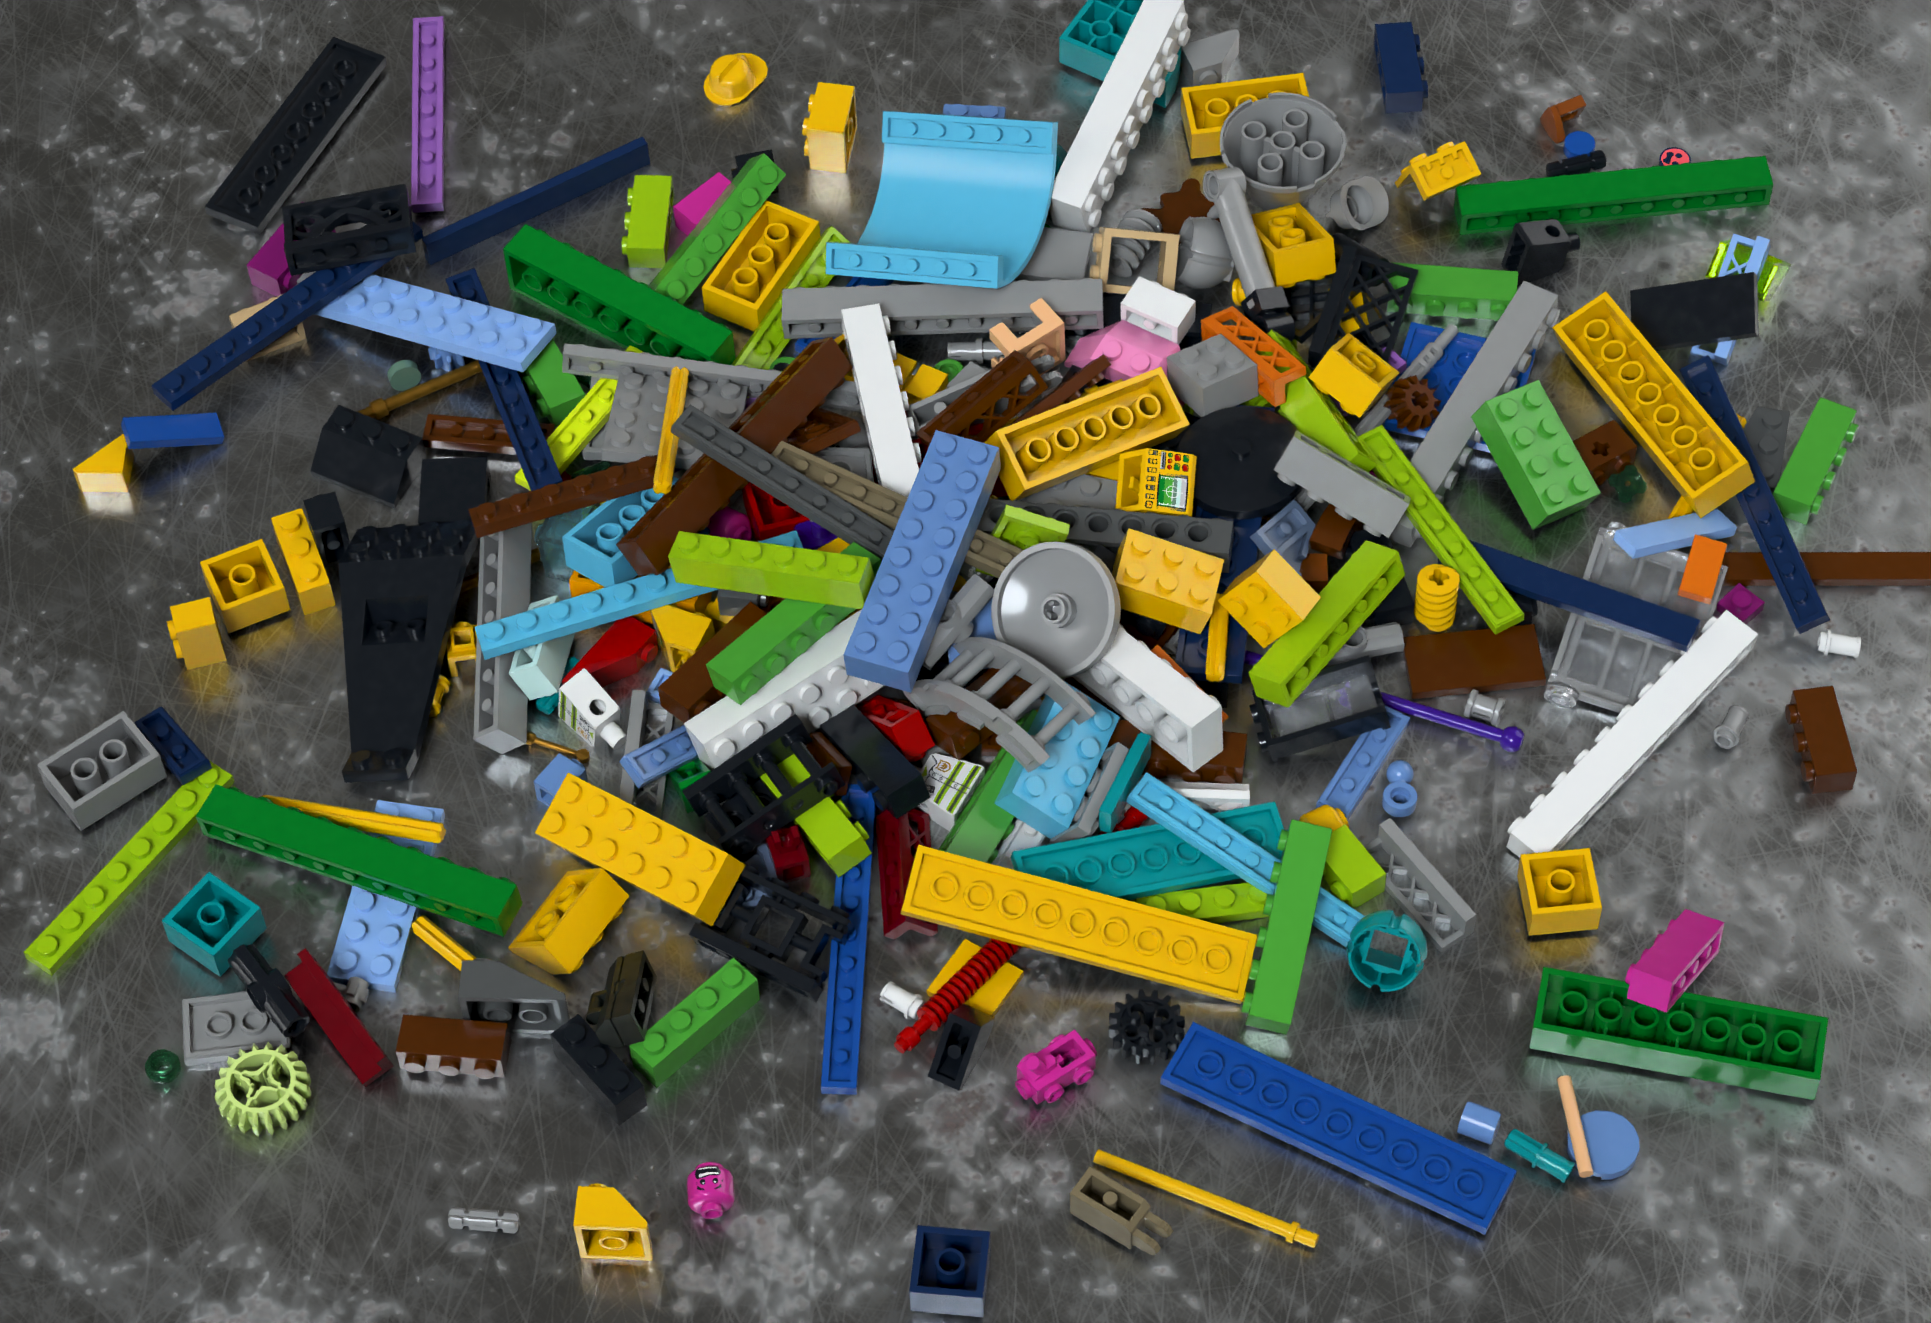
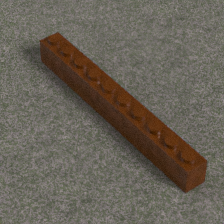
(707, 483)

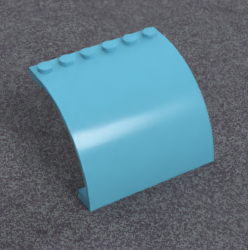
(954, 201)

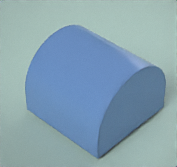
(1479, 1123)

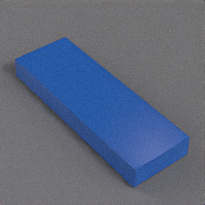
(172, 430)

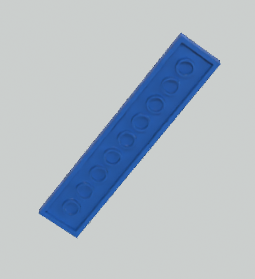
(1339, 1128)

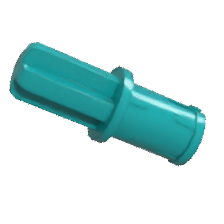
(1539, 1155)

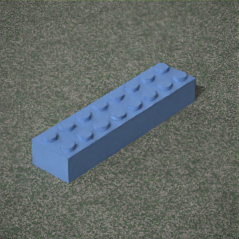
(922, 561)

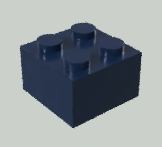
(950, 1271)

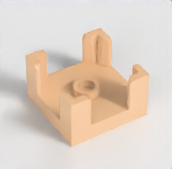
(1040, 341)

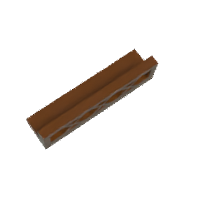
(983, 396)

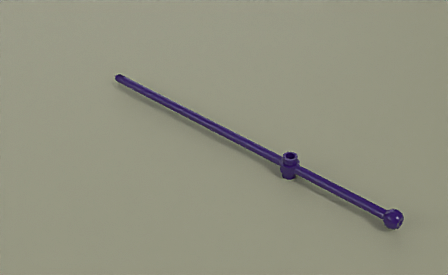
(1509, 738)

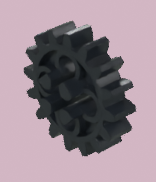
(1165, 1033)

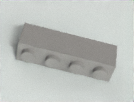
(1341, 484)

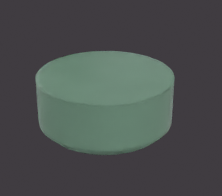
(404, 375)

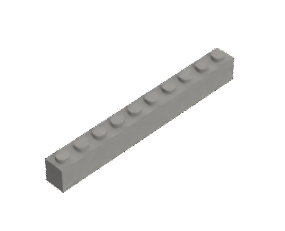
(944, 307)
(1491, 374)

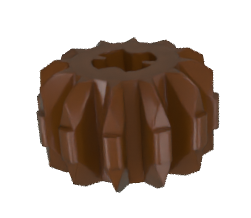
(1412, 403)

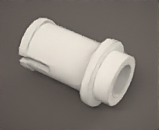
(1838, 644)
(902, 1000)

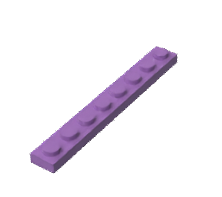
(428, 115)

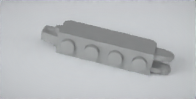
(928, 408)

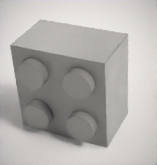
(1212, 375)

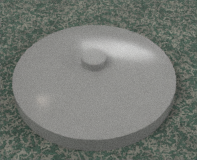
(1057, 607)

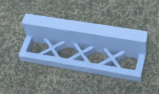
(1755, 264)

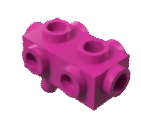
(1044, 1073)

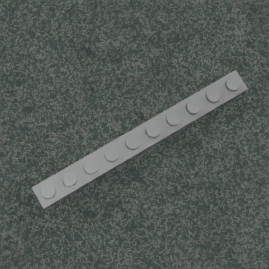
(609, 362)

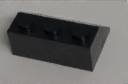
(368, 456)

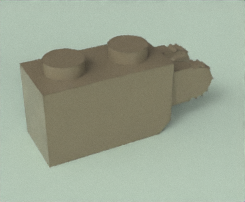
(1116, 1211)

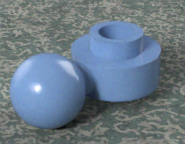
(1399, 775)

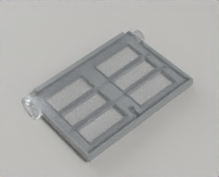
(1608, 663)

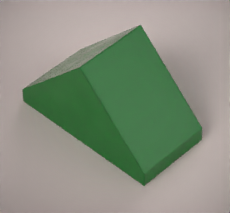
(685, 777)

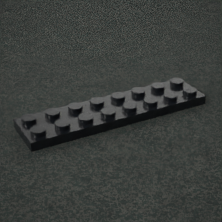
(295, 136)

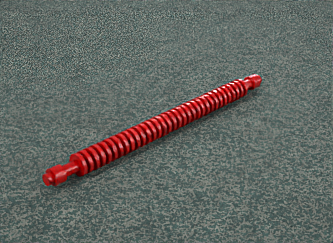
(976, 972)

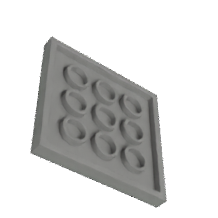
(640, 409)

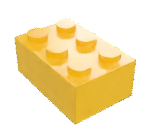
(1294, 245)
(1166, 580)

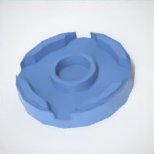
(1610, 1144)

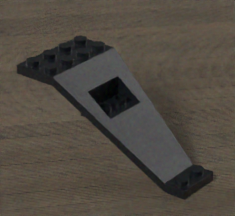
(397, 622)

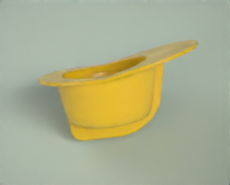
(734, 78)

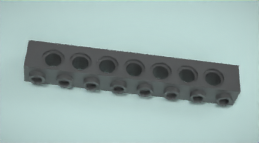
(1108, 527)

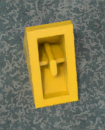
(107, 469)

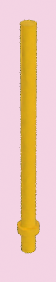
(1292, 1231)

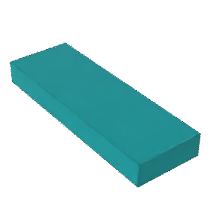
(1124, 782)

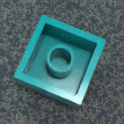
(213, 923)

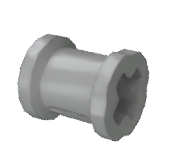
(1485, 707)

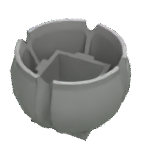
(1203, 254)

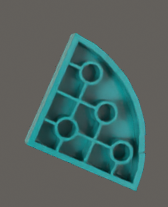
(1096, 37)

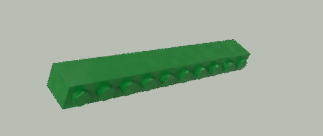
(1614, 194)
(360, 859)

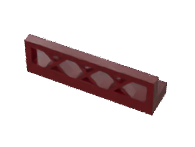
(895, 866)
(338, 1019)

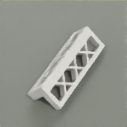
(1211, 796)

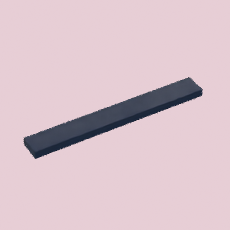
(536, 200)
(1590, 599)

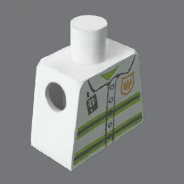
(590, 711)
(949, 786)

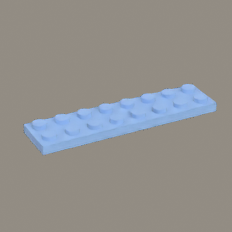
(442, 321)

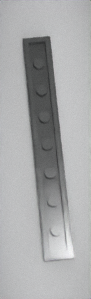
(781, 481)

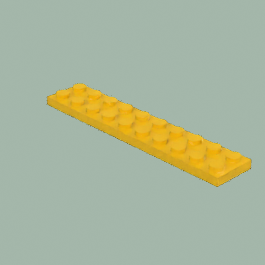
(1079, 924)

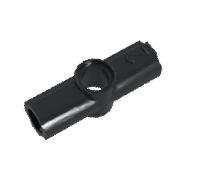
(269, 990)

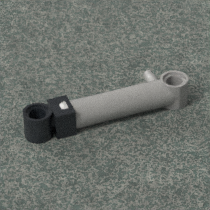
(1263, 300)

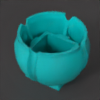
(1383, 968)

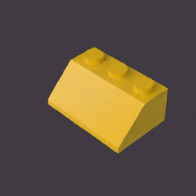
(570, 921)

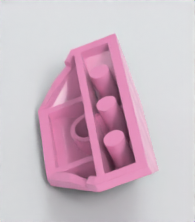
(1126, 348)

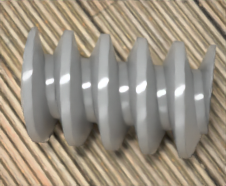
(1127, 252)

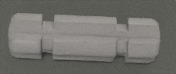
(483, 1220)

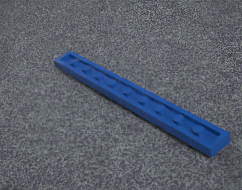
(848, 962)

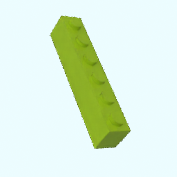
(1317, 415)
(771, 570)
(1336, 616)

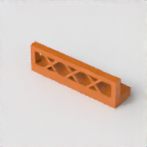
(1270, 381)

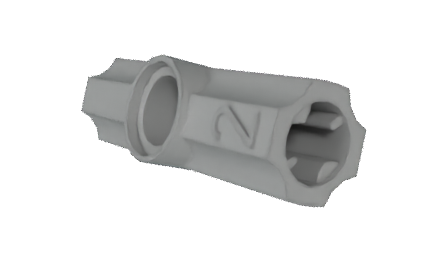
(957, 618)
(1371, 641)

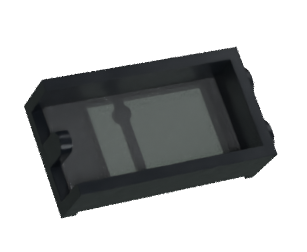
(1332, 707)

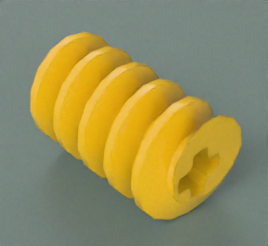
(1436, 596)

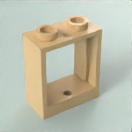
(1167, 256)

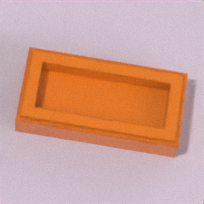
(1702, 569)

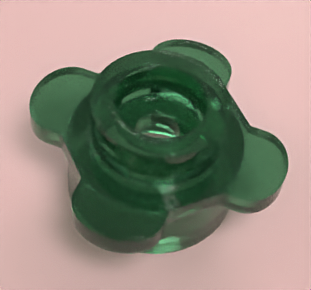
(1636, 481)

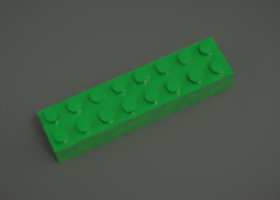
(610, 301)
(1694, 1039)

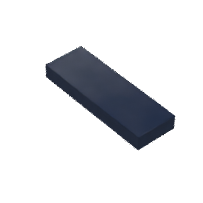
(173, 745)

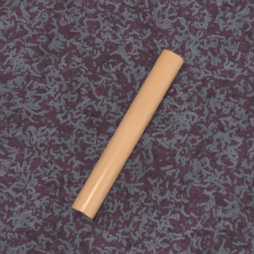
(1575, 1126)

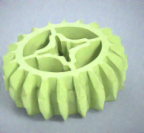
(267, 1100)

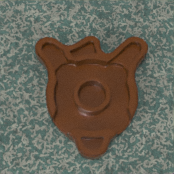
(1180, 206)

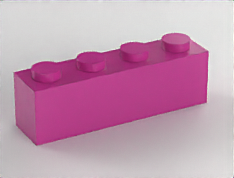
(1674, 960)

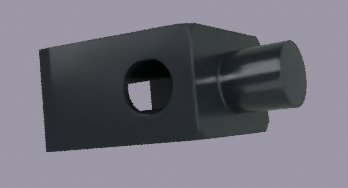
(1538, 249)

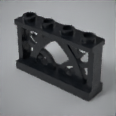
(321, 249)

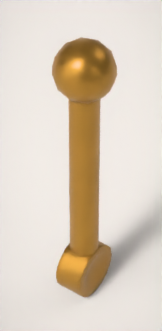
(581, 755)

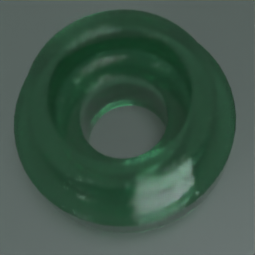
(162, 1058)

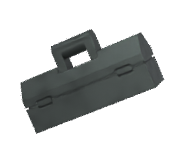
(625, 1003)

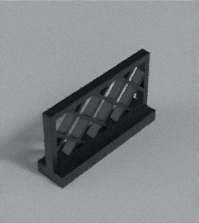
(1338, 300)

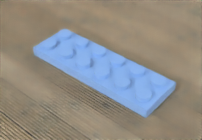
(375, 927)

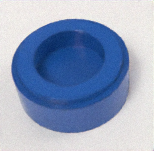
(1578, 144)

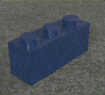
(1399, 67)

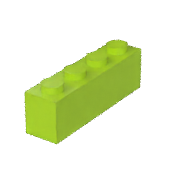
(826, 824)

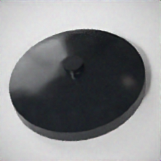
(1237, 462)

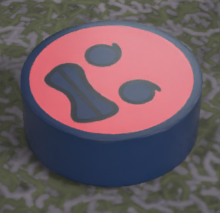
(1674, 156)

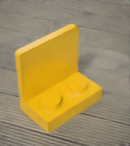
(1440, 172)

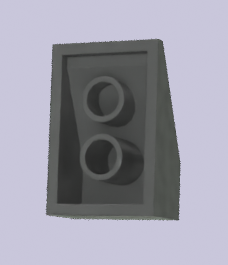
(504, 995)

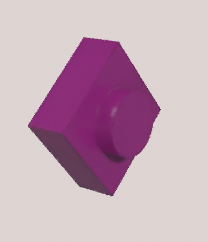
(1741, 604)

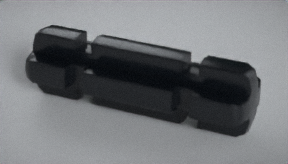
(1577, 164)

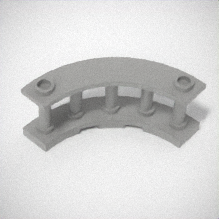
(947, 694)

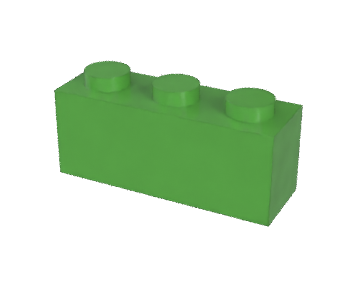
(555, 391)

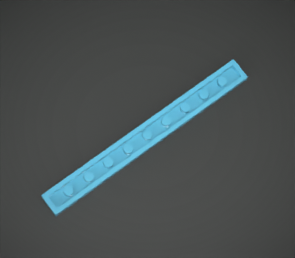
(593, 609)

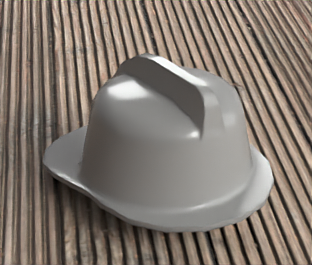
(1359, 204)

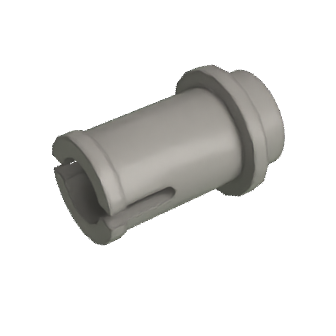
(1728, 732)

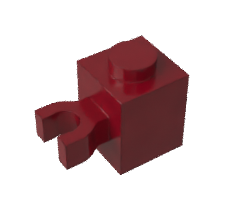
(788, 854)

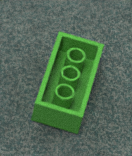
(1535, 454)

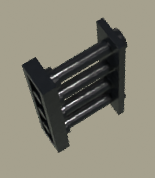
(749, 765)

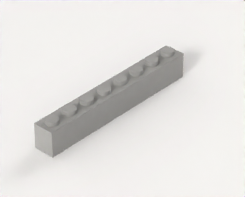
(502, 592)

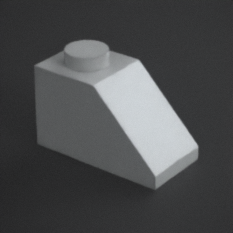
(1209, 58)

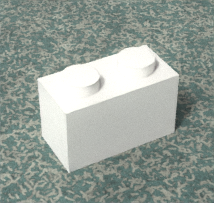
(1158, 310)

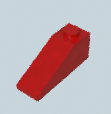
(619, 652)
(900, 725)

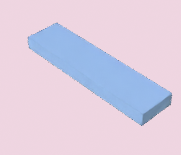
(1673, 533)

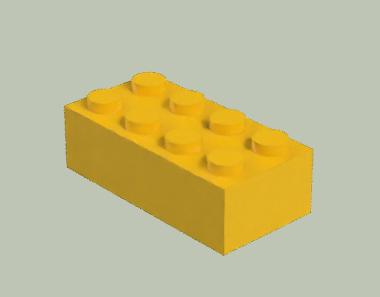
(1208, 106)
(759, 265)

